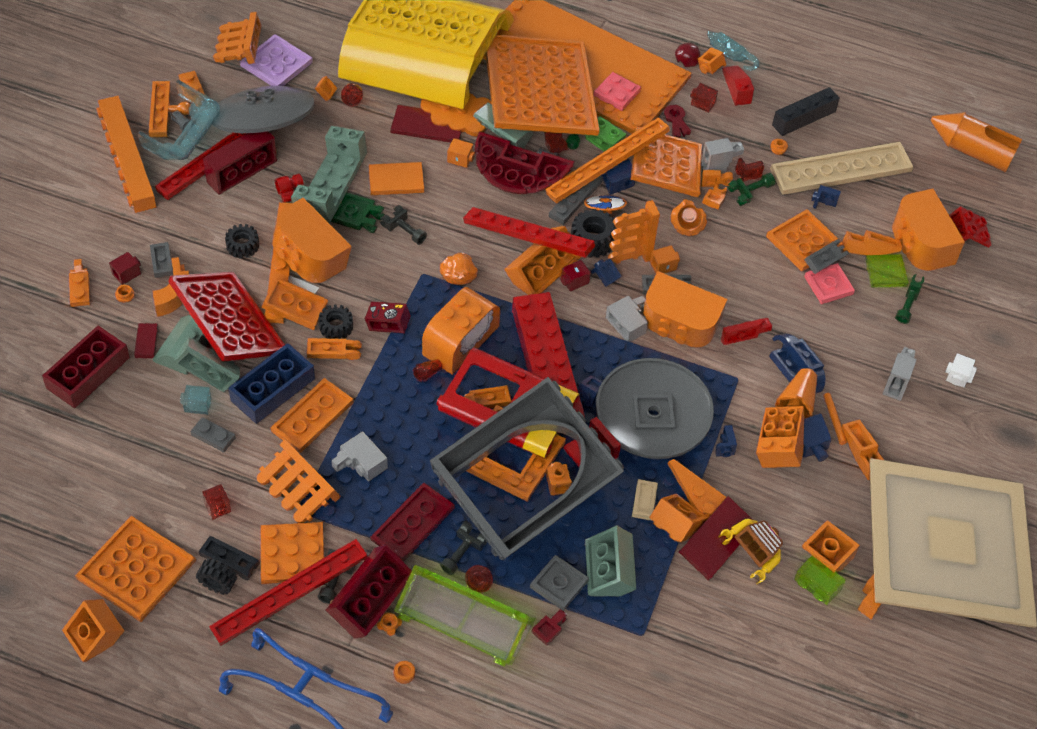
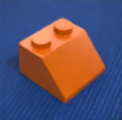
(677, 517)
(831, 547)
(92, 629)

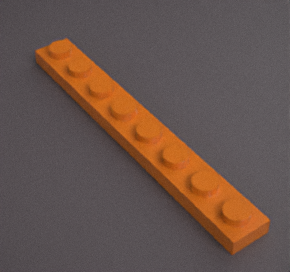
(607, 160)
(279, 269)

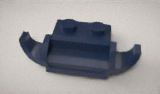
(796, 356)

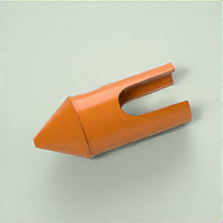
(977, 139)

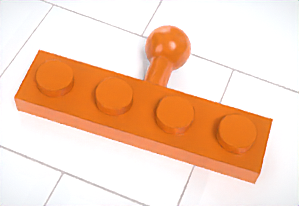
(161, 107)

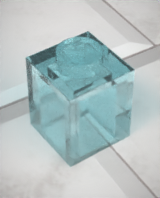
(196, 399)

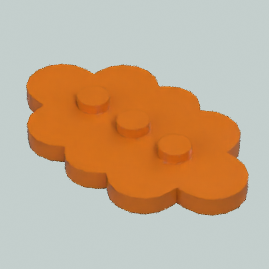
(455, 117)

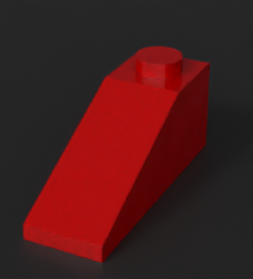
(739, 85)

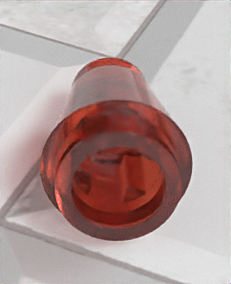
(426, 370)

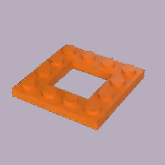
(518, 484)

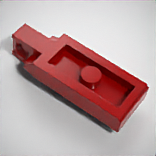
(745, 331)

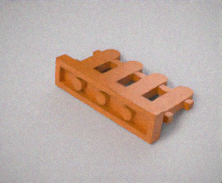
(239, 40)
(635, 234)
(302, 489)

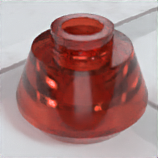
(352, 94)
(479, 578)

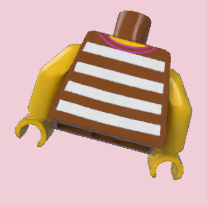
(760, 542)

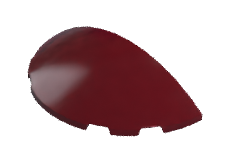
(516, 168)

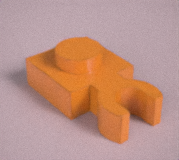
(713, 177)
(715, 197)

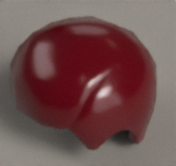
(688, 54)

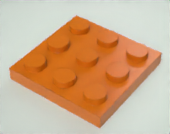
(801, 238)
(289, 549)

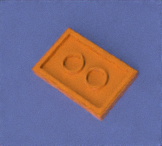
(396, 178)
(294, 303)

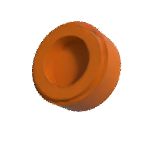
(404, 672)

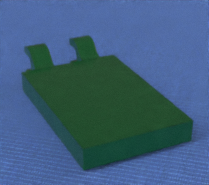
(354, 213)

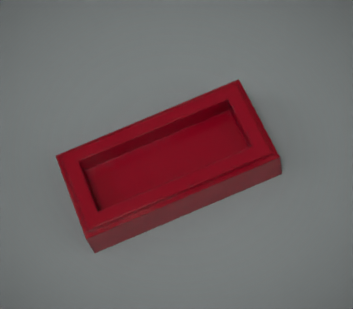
(146, 340)

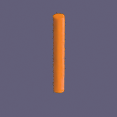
(835, 419)

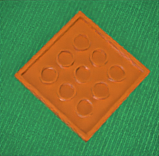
(669, 164)
(135, 568)

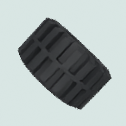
(595, 222)

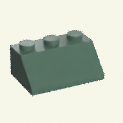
(517, 137)
(182, 331)
(207, 365)
(610, 563)

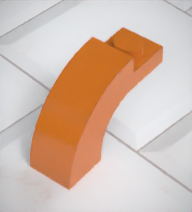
(166, 298)

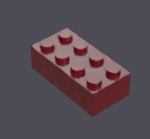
(239, 160)
(86, 366)
(369, 592)

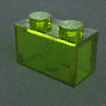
(819, 580)

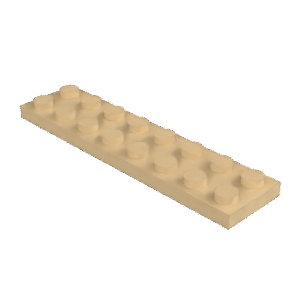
(841, 168)

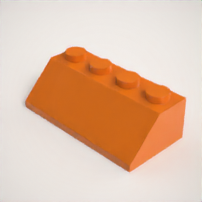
(539, 267)

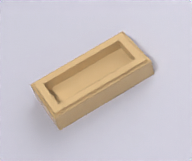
(644, 499)

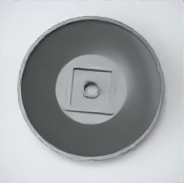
(263, 109)
(661, 386)

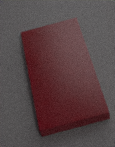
(418, 123)
(413, 521)
(704, 548)

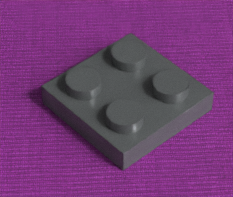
(559, 582)

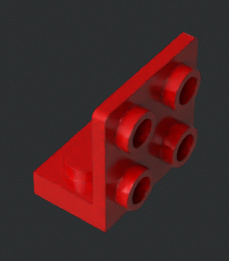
(971, 226)
(603, 435)

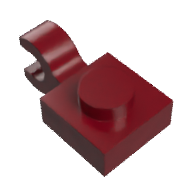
(549, 629)

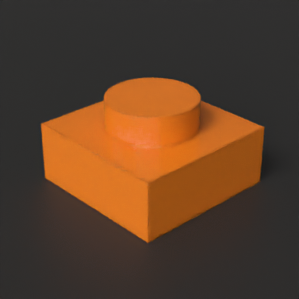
(326, 88)

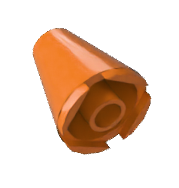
(800, 392)

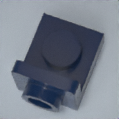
(826, 196)
(606, 271)
(588, 390)
(728, 443)

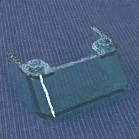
(203, 114)

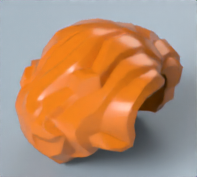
(688, 219)
(458, 269)

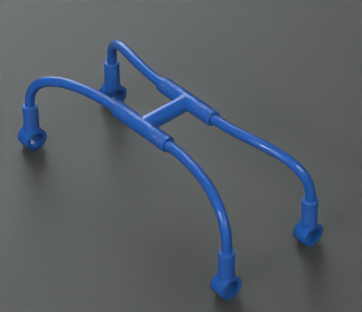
(295, 693)

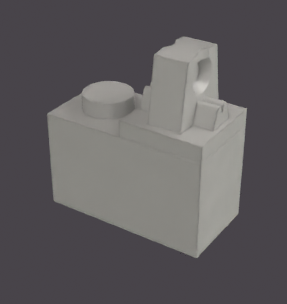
(719, 154)
(626, 317)
(900, 374)
(361, 455)

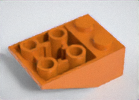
(781, 437)

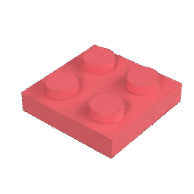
(617, 91)
(829, 284)

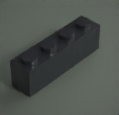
(805, 111)

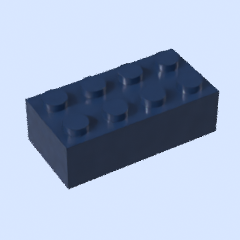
(271, 383)

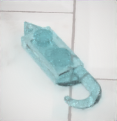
(732, 49)

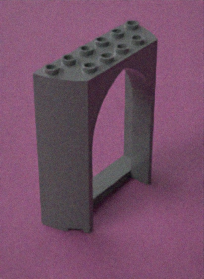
(535, 410)

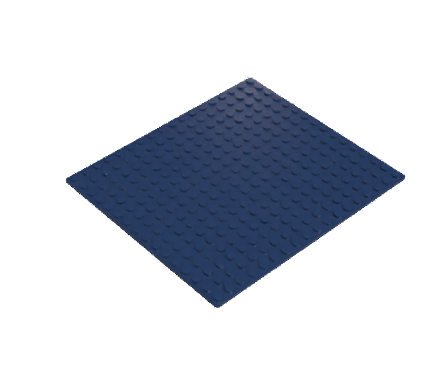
(410, 431)

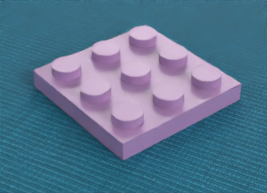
(277, 61)

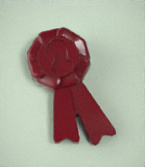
(676, 114)

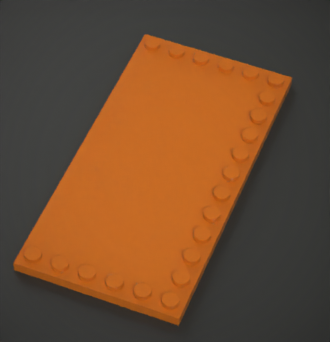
(604, 54)

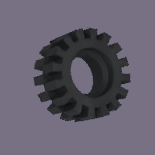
(242, 233)
(332, 314)
(216, 576)

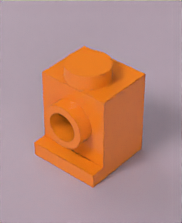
(711, 61)
(558, 478)

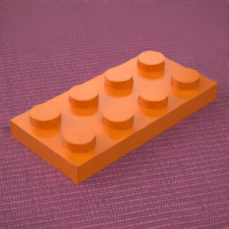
(312, 415)

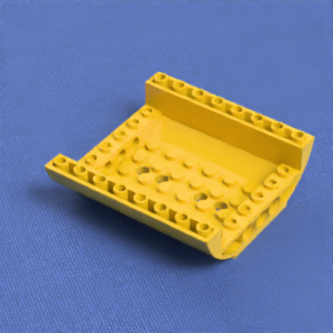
(416, 52)

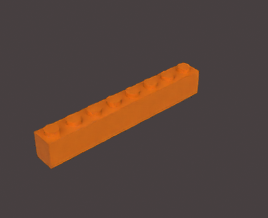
(126, 154)

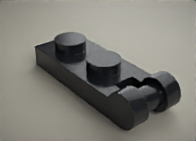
(229, 555)

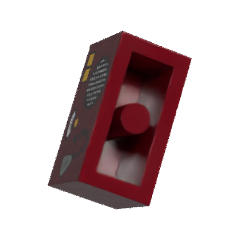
(387, 317)

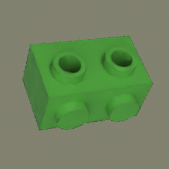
(608, 135)

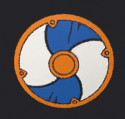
(606, 203)

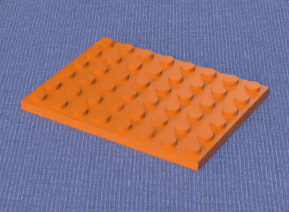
(541, 85)

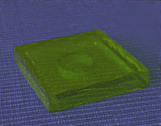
(886, 270)

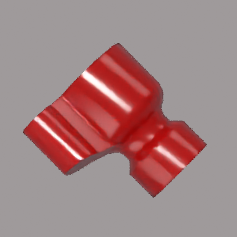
(285, 186)

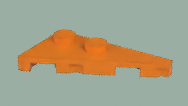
(698, 492)

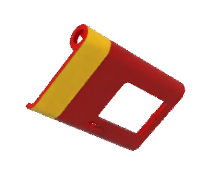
(474, 414)

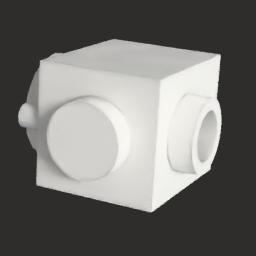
(961, 370)

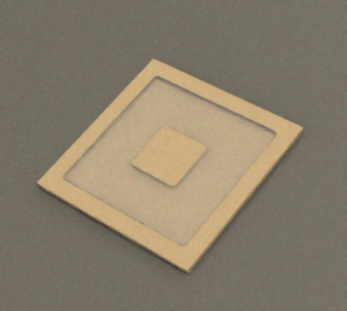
(951, 543)

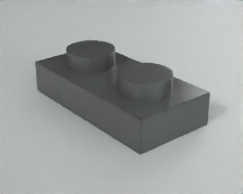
(161, 260)
(213, 434)

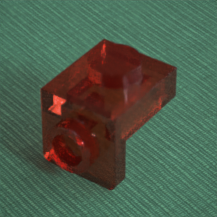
(555, 142)
(749, 171)

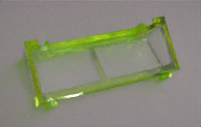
(464, 615)

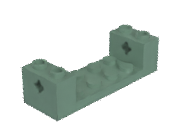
(344, 157)

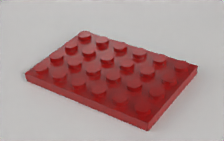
(227, 315)

